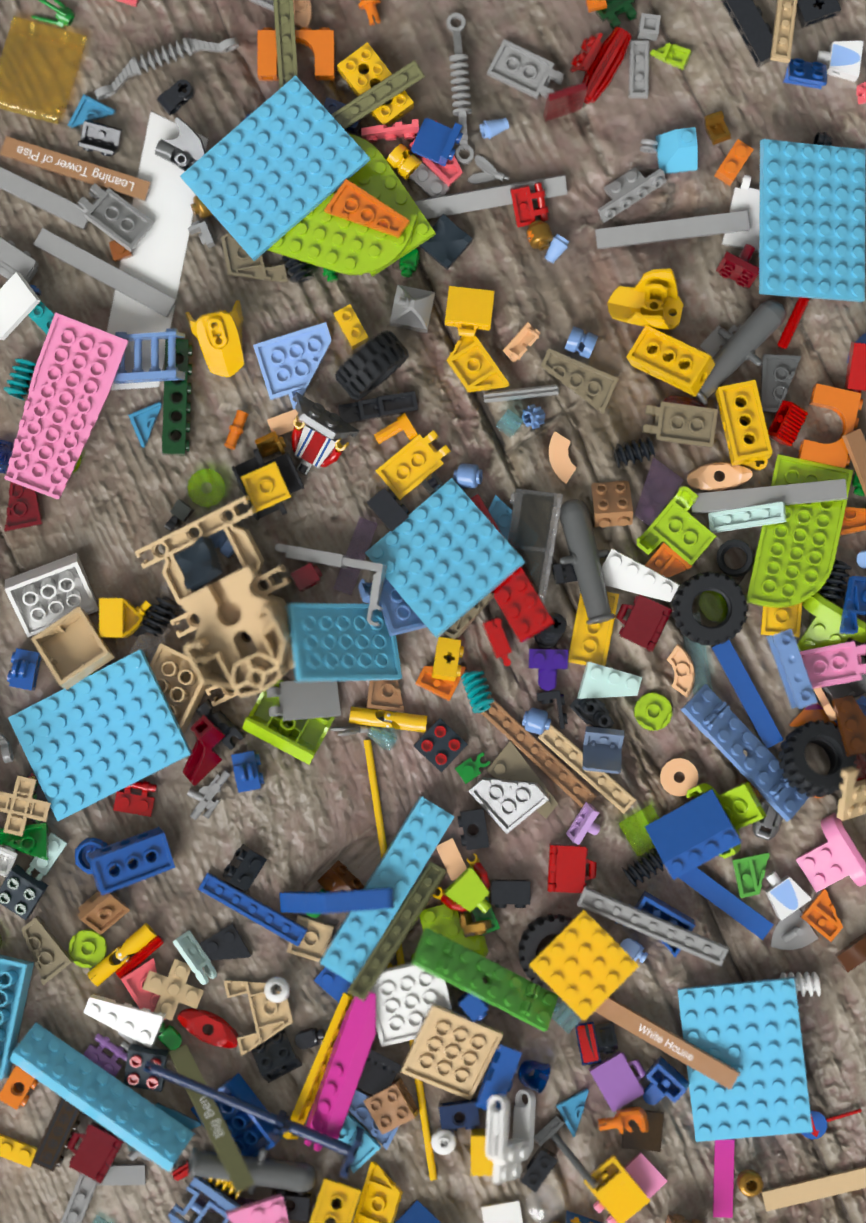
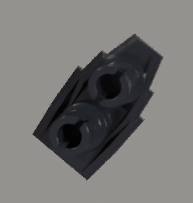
(592, 712)

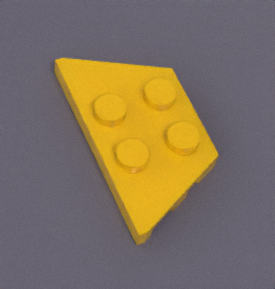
(475, 366)
(378, 1198)

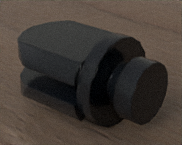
(309, 1038)

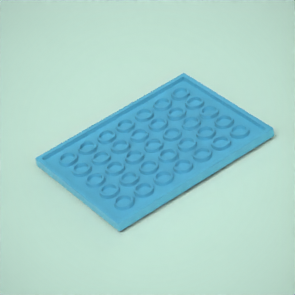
(275, 168)
(812, 221)
(100, 735)
(759, 1034)

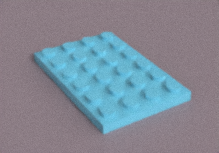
(340, 644)

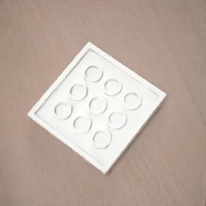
(404, 1000)

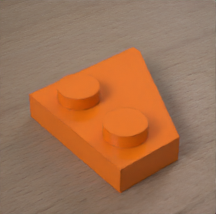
(439, 687)

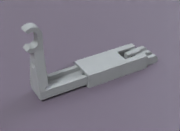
(341, 561)

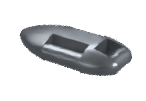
(772, 821)

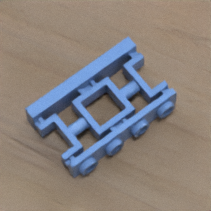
(223, 1202)

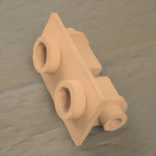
(518, 344)

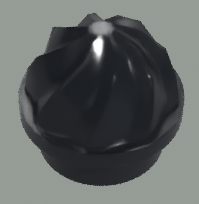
(822, 139)

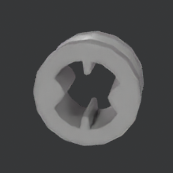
(648, 146)

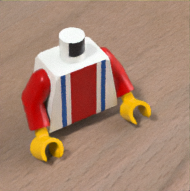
(314, 448)

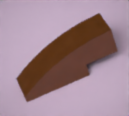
(853, 954)

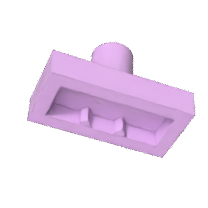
(584, 823)

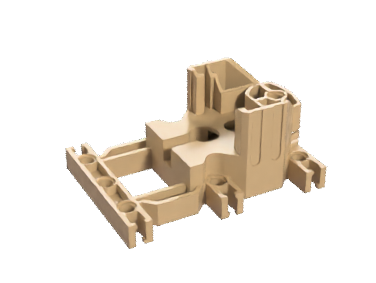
(228, 609)

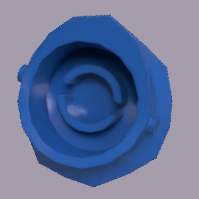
(85, 847)

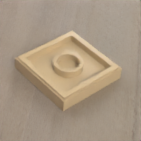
(315, 939)

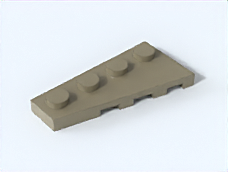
(512, 766)

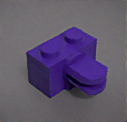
(547, 663)

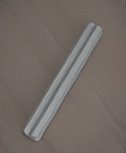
(521, 393)

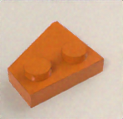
(667, 562)
(823, 916)

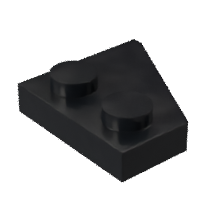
(225, 945)

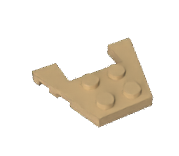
(853, 797)
(267, 1015)

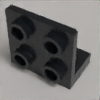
(276, 1057)
(378, 1073)

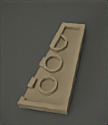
(582, 379)

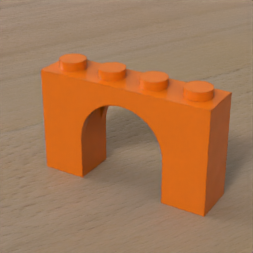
(319, 41)
(846, 405)

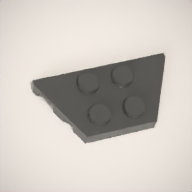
(322, 420)

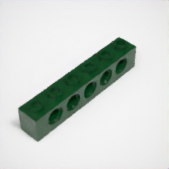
(169, 446)

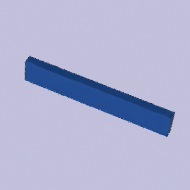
(747, 694)
(727, 902)
(253, 909)

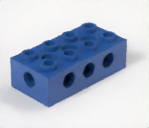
(139, 869)

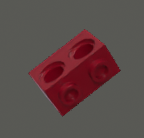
(307, 576)

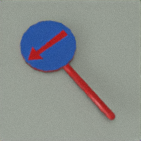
(819, 1123)

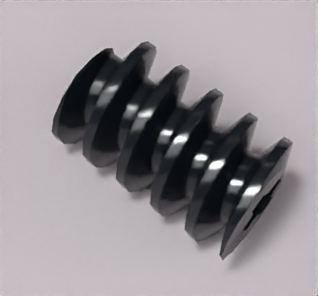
(297, 270)
(639, 450)
(834, 582)
(160, 614)
(550, 636)
(644, 867)

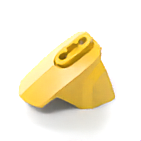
(648, 301)
(224, 351)

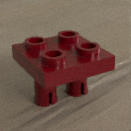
(739, 267)

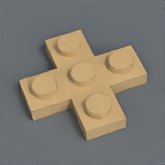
(22, 806)
(173, 989)

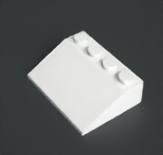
(50, 593)

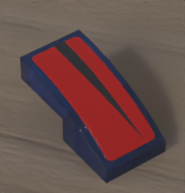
(587, 1043)

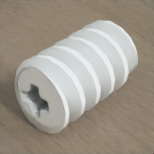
(805, 982)

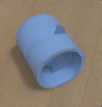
(588, 342)
(221, 540)

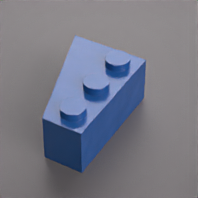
(664, 911)
(498, 1076)

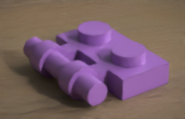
(103, 1060)

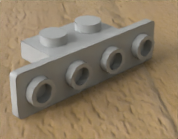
(629, 190)

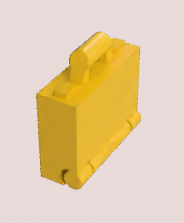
(469, 309)

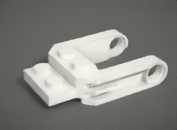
(510, 1152)

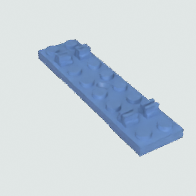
(733, 737)

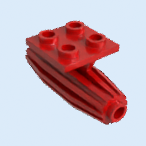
(600, 61)

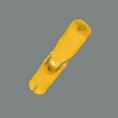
(394, 720)
(131, 945)

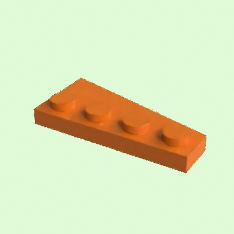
(364, 209)

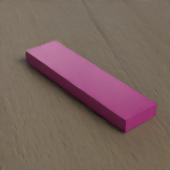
(723, 1178)

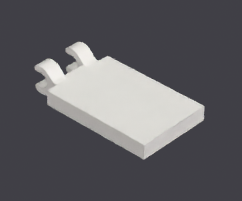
(742, 200)
(16, 302)
(502, 1212)

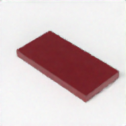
(565, 101)

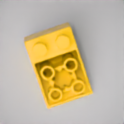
(617, 1190)

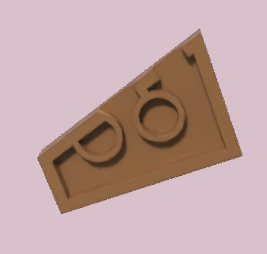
(384, 695)

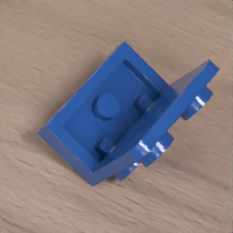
(806, 73)
(436, 141)

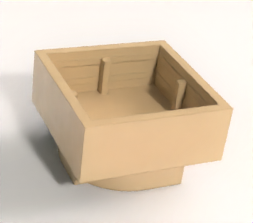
(72, 648)

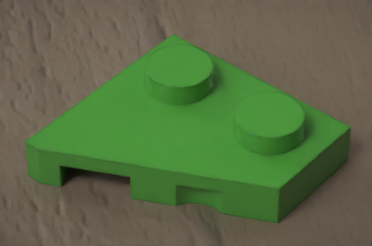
(749, 873)

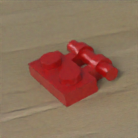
(523, 205)
(136, 803)

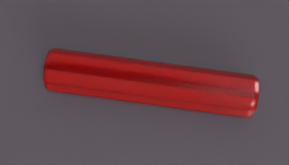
(793, 322)
(139, 957)

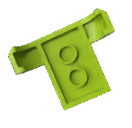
(678, 529)
(826, 625)
(739, 804)
(447, 923)

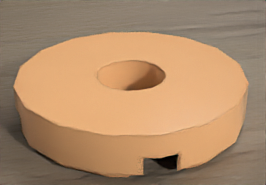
(667, 776)

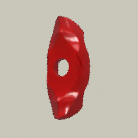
(194, 1020)

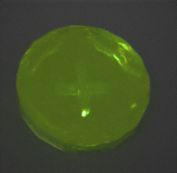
(713, 606)

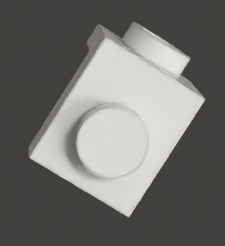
(7, 860)

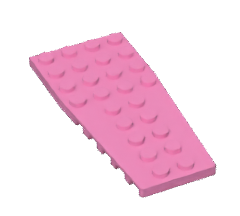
(63, 403)

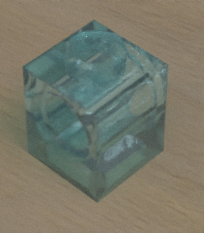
(509, 423)
(565, 1017)

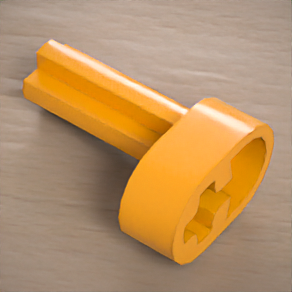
(401, 424)

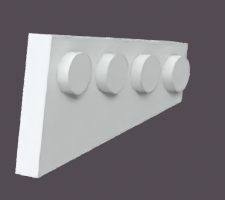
(629, 575)
(134, 1022)

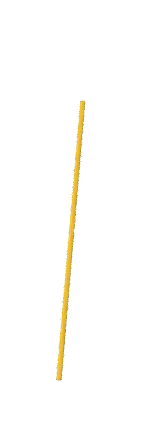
(399, 954)

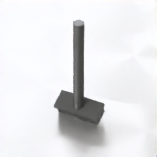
(549, 1131)

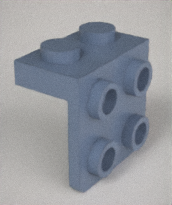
(602, 750)

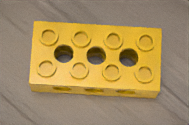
(367, 59)
(670, 360)
(752, 413)
(328, 1191)

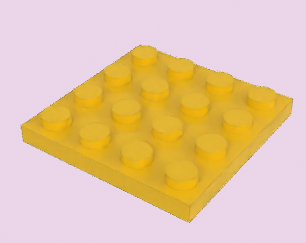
(584, 965)

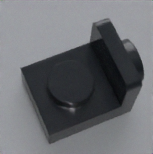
(606, 1037)

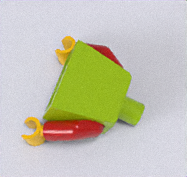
(468, 889)

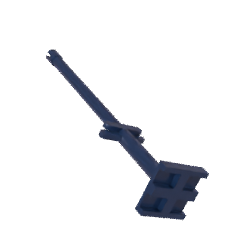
(281, 1122)

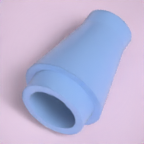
(491, 128)
(557, 247)

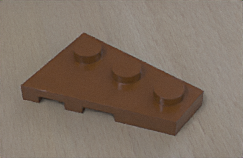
(851, 725)

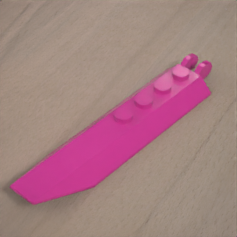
(344, 1069)

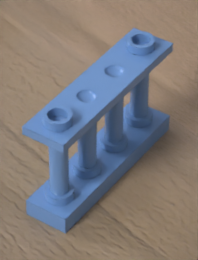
(154, 373)
(791, 669)

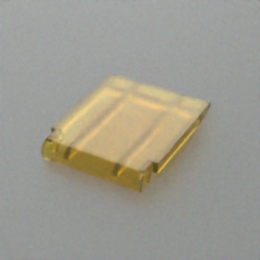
(39, 69)

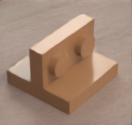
(102, 911)

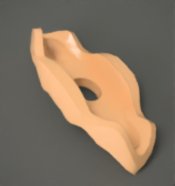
(703, 476)

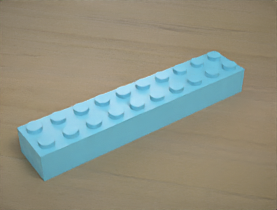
(396, 869)
(101, 1096)

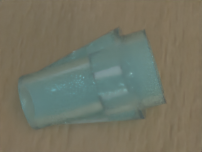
(383, 738)

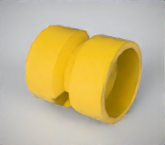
(403, 161)

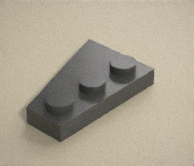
(775, 379)

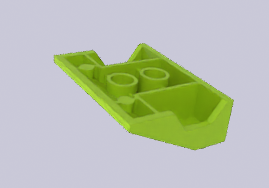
(294, 737)

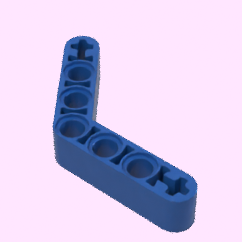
(336, 901)

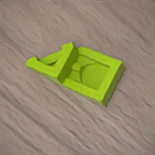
(673, 55)

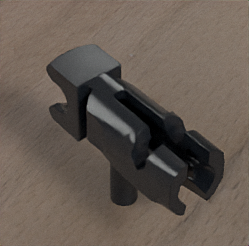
(222, 723)

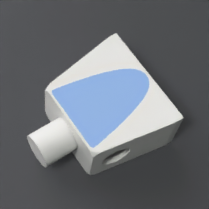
(843, 59)
(785, 895)

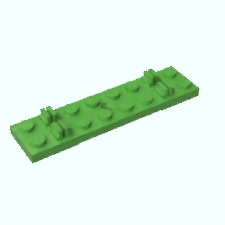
(466, 969)

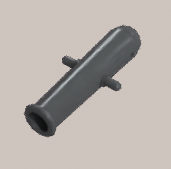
(742, 345)
(585, 560)
(266, 1172)

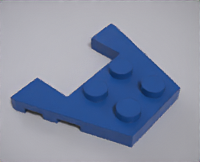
(854, 604)

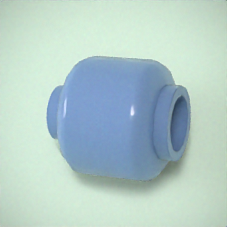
(468, 475)
(536, 721)

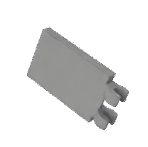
(524, 70)
(115, 217)
(305, 700)

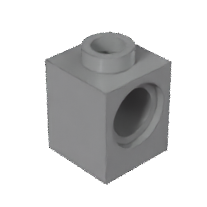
(649, 26)

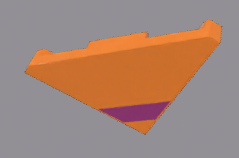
(810, 713)

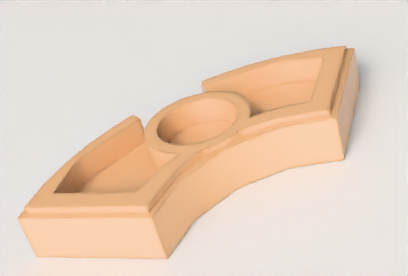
(302, 13)
(559, 457)
(683, 670)
(825, 703)

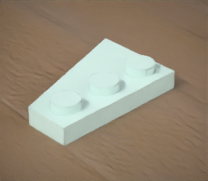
(603, 682)

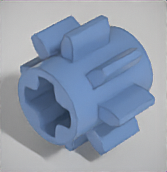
(533, 416)

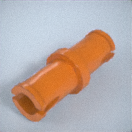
(236, 429)

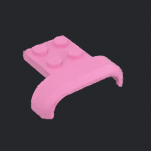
(833, 858)

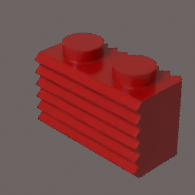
(787, 423)

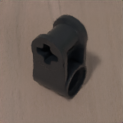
(174, 98)

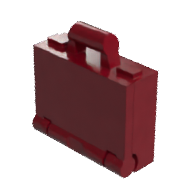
(644, 622)
(95, 1152)

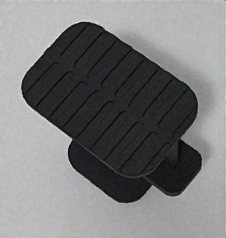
(288, 473)

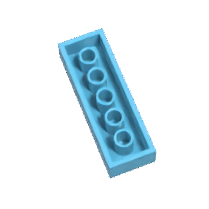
(14, 986)

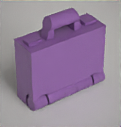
(617, 1080)

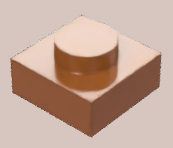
(119, 252)

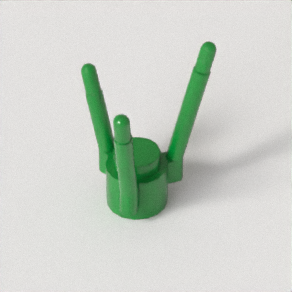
(65, 16)

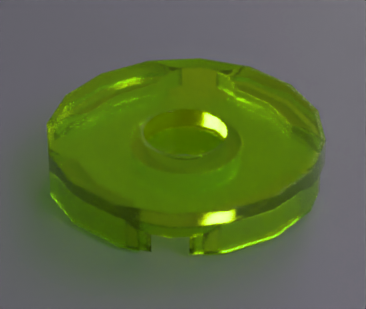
(195, 485)

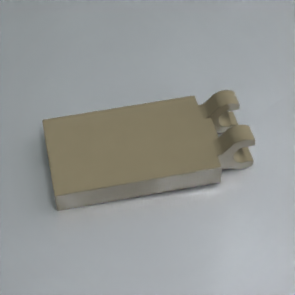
(682, 424)

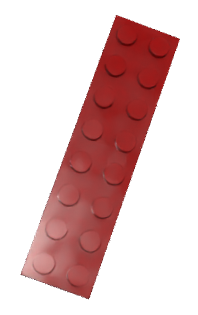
(518, 596)

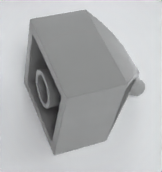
(412, 308)

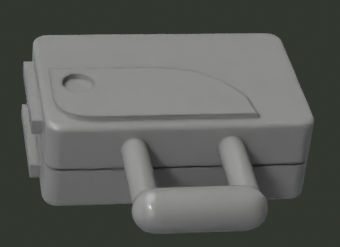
(15, 260)

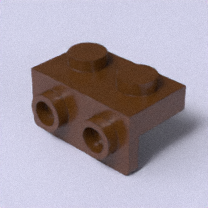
(339, 879)

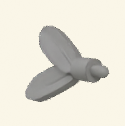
(489, 173)
(344, 731)

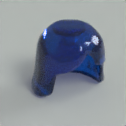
(540, 1077)

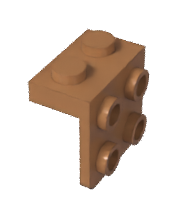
(612, 504)

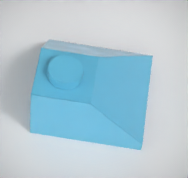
(677, 150)

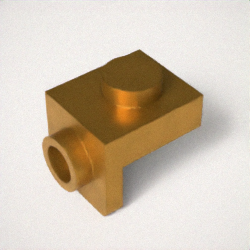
(717, 128)
(270, 444)
(478, 927)

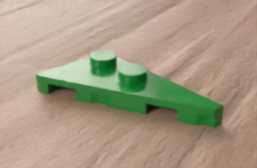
(33, 841)

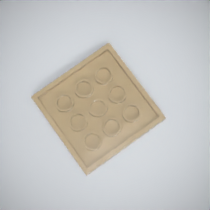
(451, 1051)

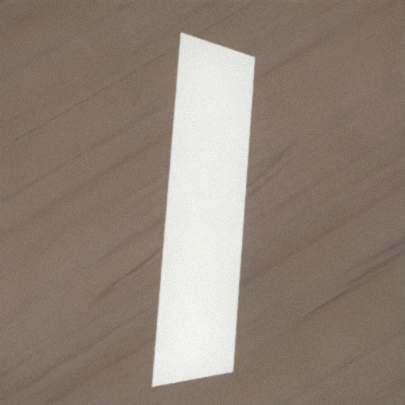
(160, 252)

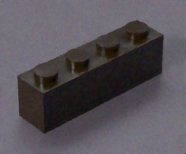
(57, 1135)

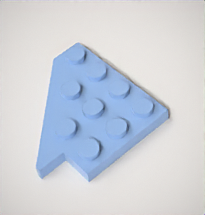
(292, 360)

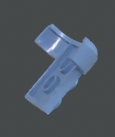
(396, 612)

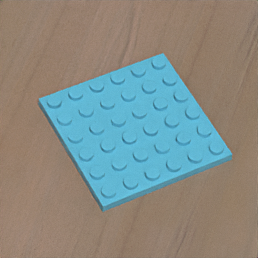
(445, 557)

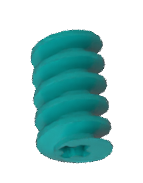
(20, 378)
(476, 691)

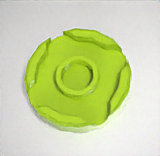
(653, 711)
(87, 948)

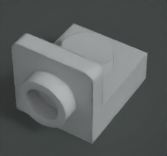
(205, 236)

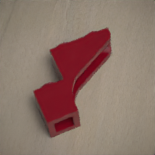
(204, 756)

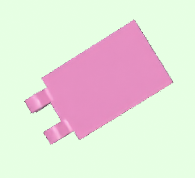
(834, 664)
(645, 1175)

